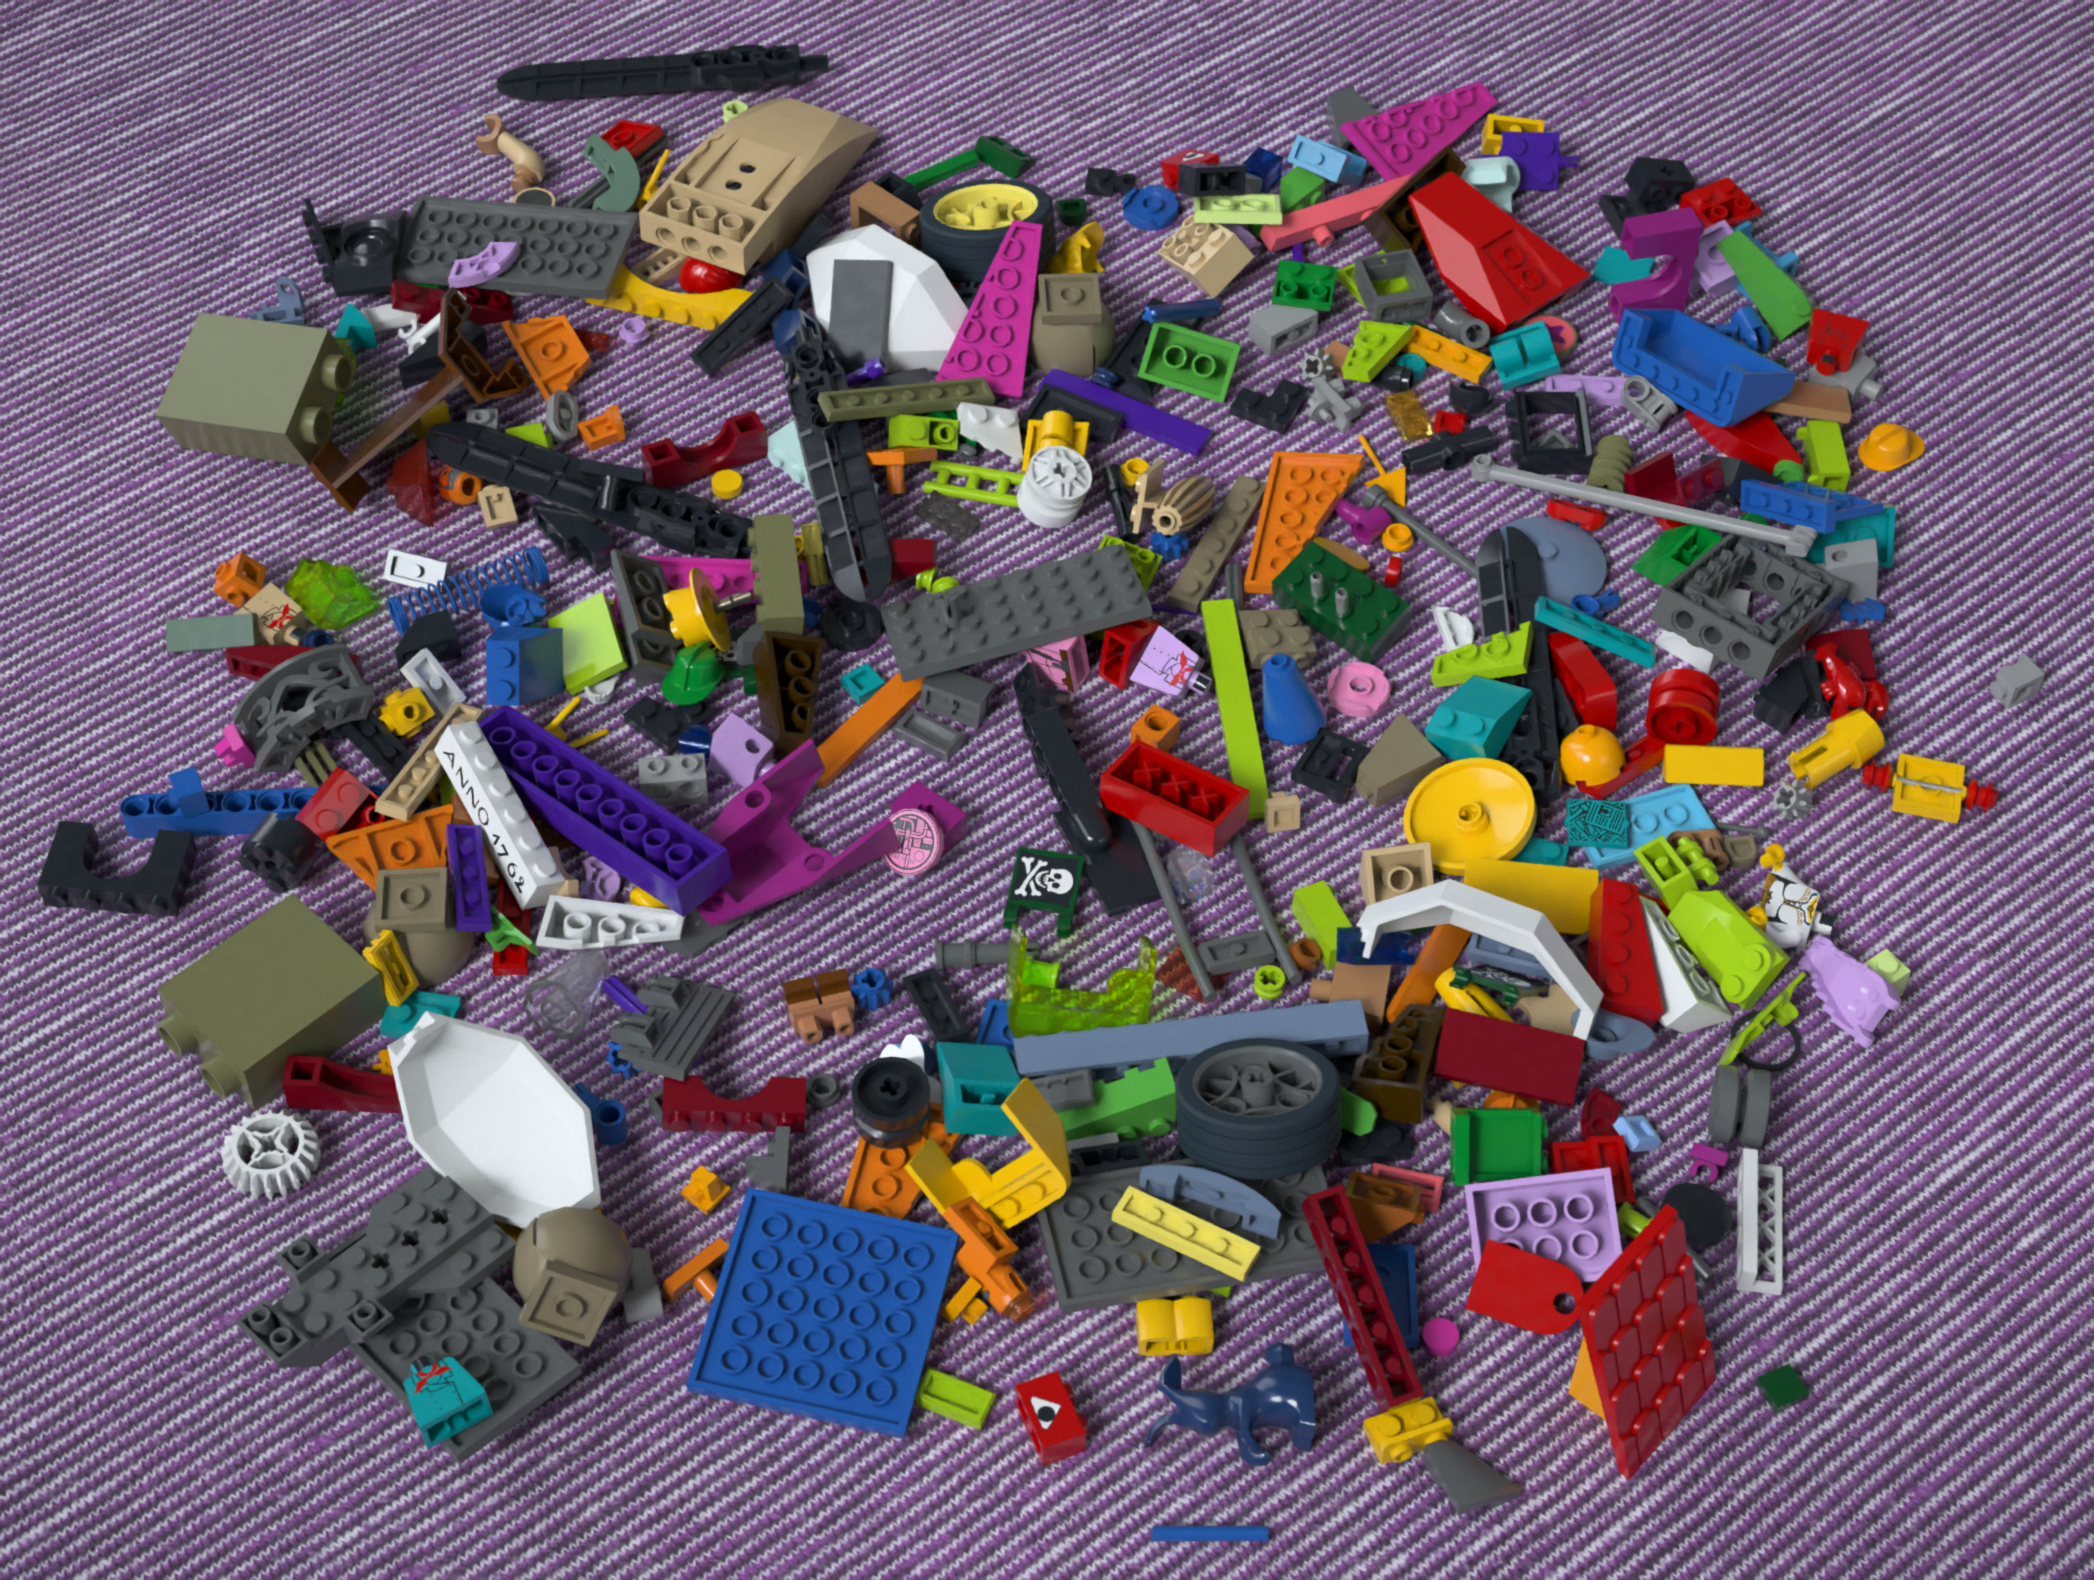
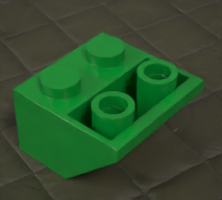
(1305, 285)
(1675, 552)

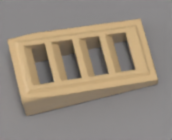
(658, 259)

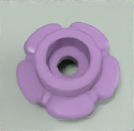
(634, 331)

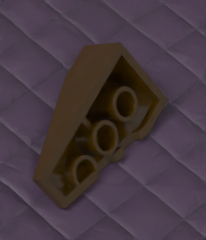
(1401, 1065)

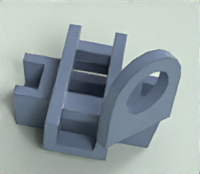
(289, 306)

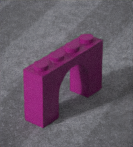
(1652, 235)

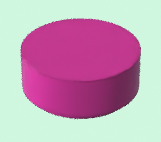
(1440, 1337)

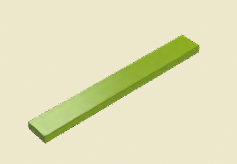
(1235, 702)

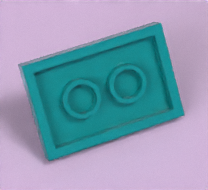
(1860, 528)

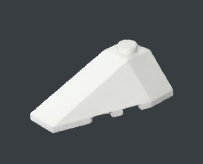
(597, 925)
(1685, 996)

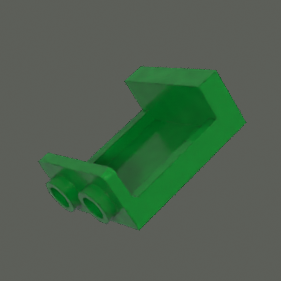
(1496, 1144)

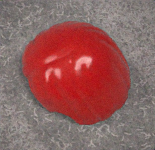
(705, 278)

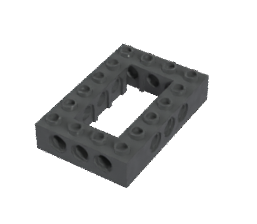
(1693, 608)

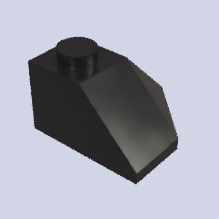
(1733, 472)

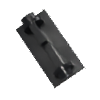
(1814, 675)

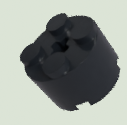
(280, 852)

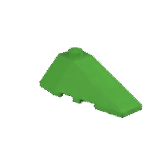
(1775, 292)

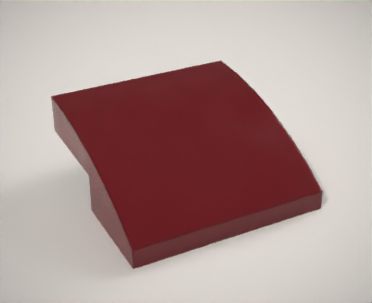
(1852, 646)

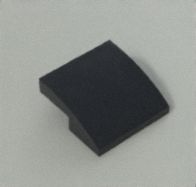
(1621, 207)

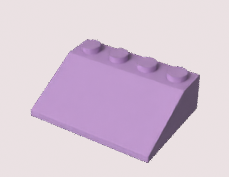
(1551, 1216)

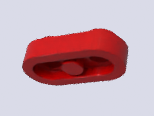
(1589, 517)

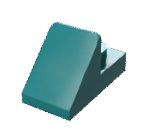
(356, 329)

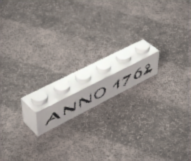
(499, 811)

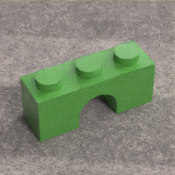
(1297, 191)

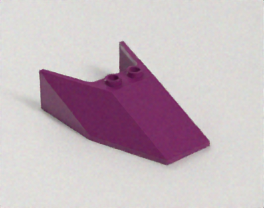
(767, 853)

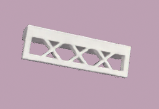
(1751, 1226)

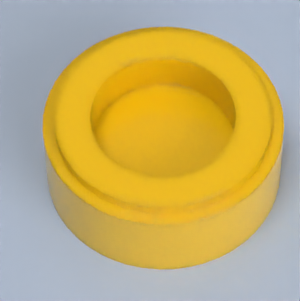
(726, 484)

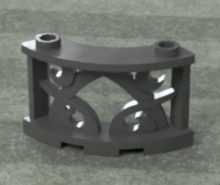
(326, 706)

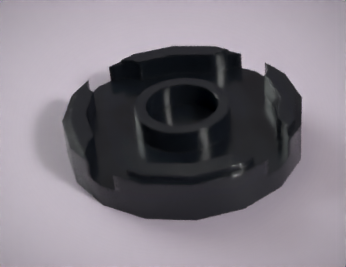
(850, 625)
(1702, 1211)

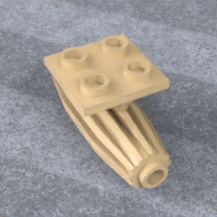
(1171, 509)

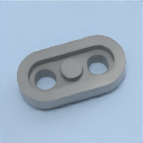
(562, 417)

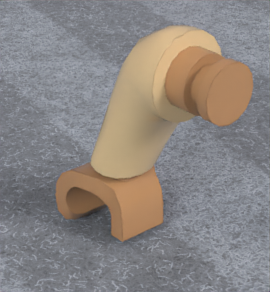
(527, 162)

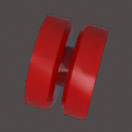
(1683, 707)

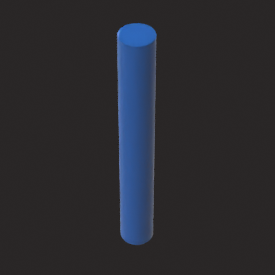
(1209, 1533)

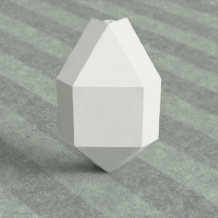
(922, 305)
(1494, 919)
(495, 1119)

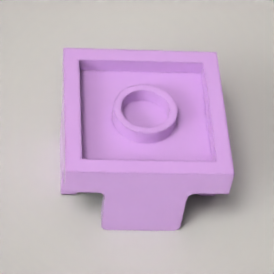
(1710, 266)

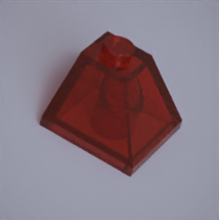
(414, 484)

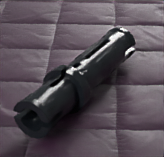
(1118, 494)

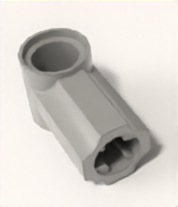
(642, 1296)

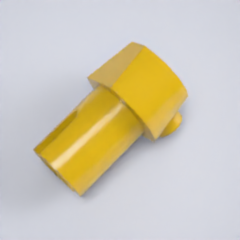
(1847, 742)

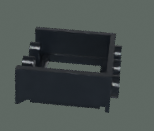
(1549, 460)

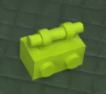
(1668, 873)

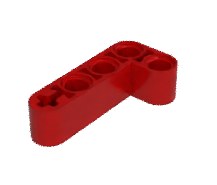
(1584, 679)

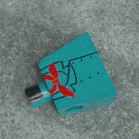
(444, 1399)

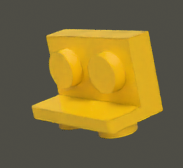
(1406, 1430)

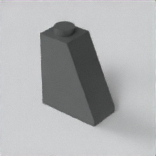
(1343, 108)

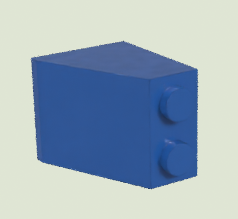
(523, 665)

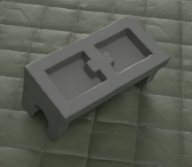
(957, 697)

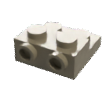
(1273, 633)

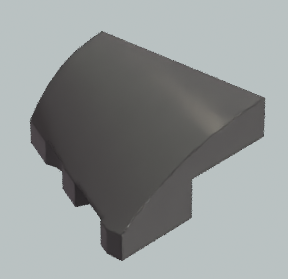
(699, 934)

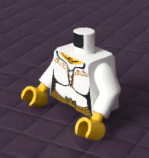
(1787, 904)

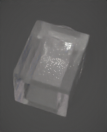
(1190, 874)

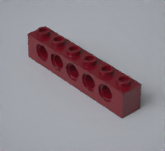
(1362, 1299)

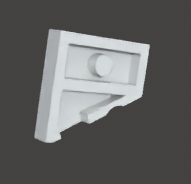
(991, 428)

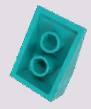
(1476, 719)

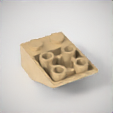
(1205, 255)

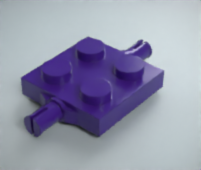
(1536, 157)

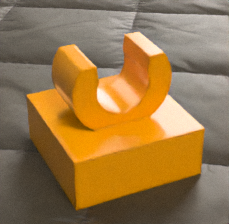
(965, 1303)

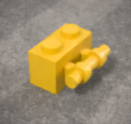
(1498, 123)

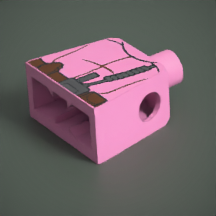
(1061, 662)

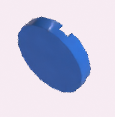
(1150, 207)

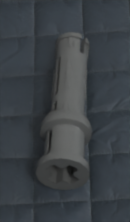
(969, 954)

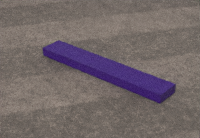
(1138, 415)

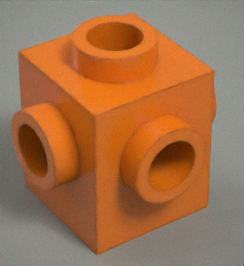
(239, 579)

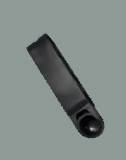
(1068, 779)

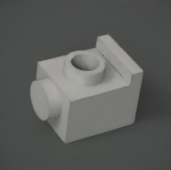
(2017, 682)

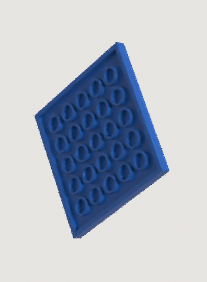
(824, 1312)

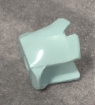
(1494, 177)

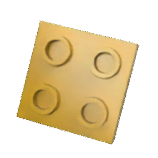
(1055, 430)

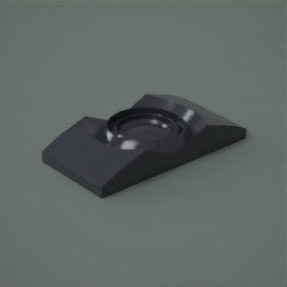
(369, 253)

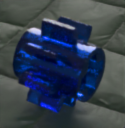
(695, 740)

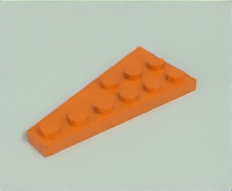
(1295, 506)
(878, 1175)

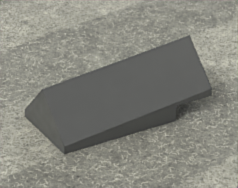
(644, 616)

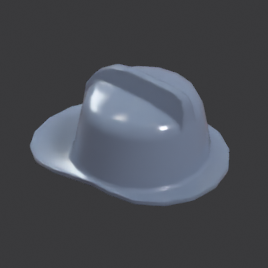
(1614, 1035)

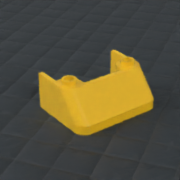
(1016, 1188)

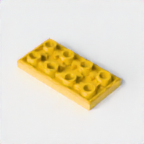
(1553, 890)

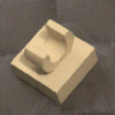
(1282, 812)

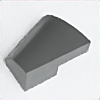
(1466, 1477)

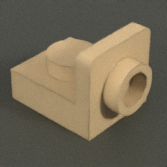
(497, 506)

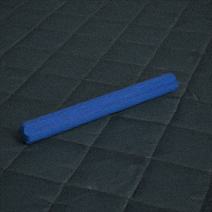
(1181, 311)

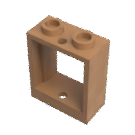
(874, 203)

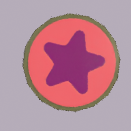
(1561, 333)

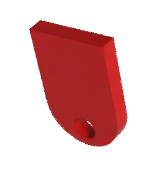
(1522, 1289)

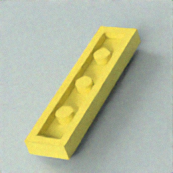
(1186, 1233)

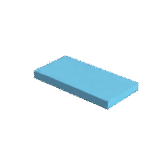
(1651, 817)

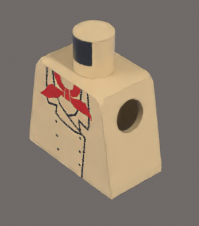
(279, 617)

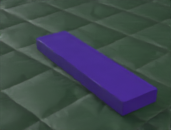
(468, 878)

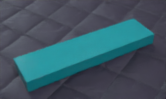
(1595, 631)

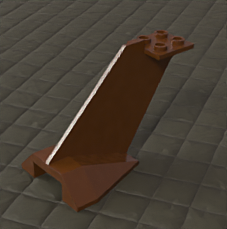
(462, 366)

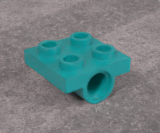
(1523, 355)

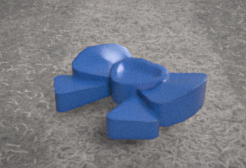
(1869, 610)

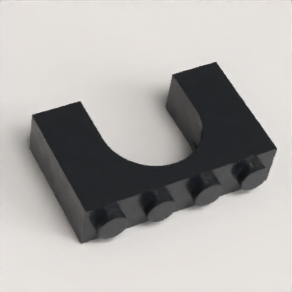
(152, 890)

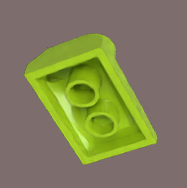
(1728, 945)

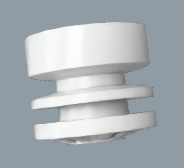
(1054, 486)

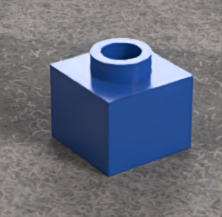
(187, 793)

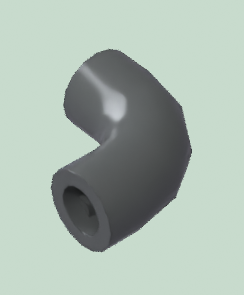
(1462, 326)

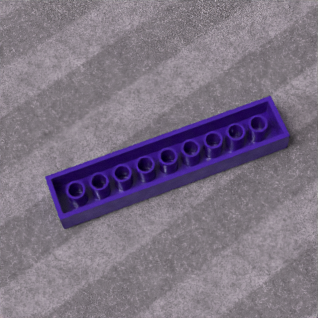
(606, 814)

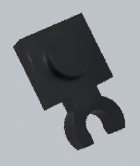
(1106, 182)

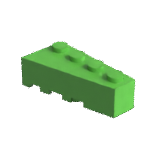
(1132, 1107)

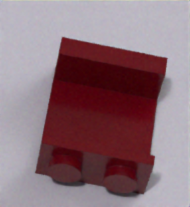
(1658, 481)

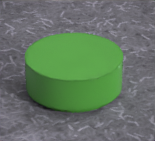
(1788, 471)

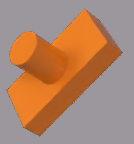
(697, 1273)

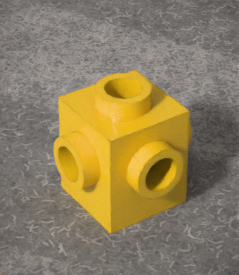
(404, 711)

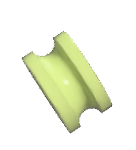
(732, 109)

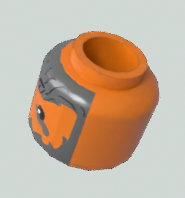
(459, 486)

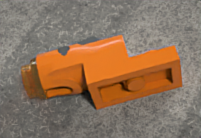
(987, 1260)

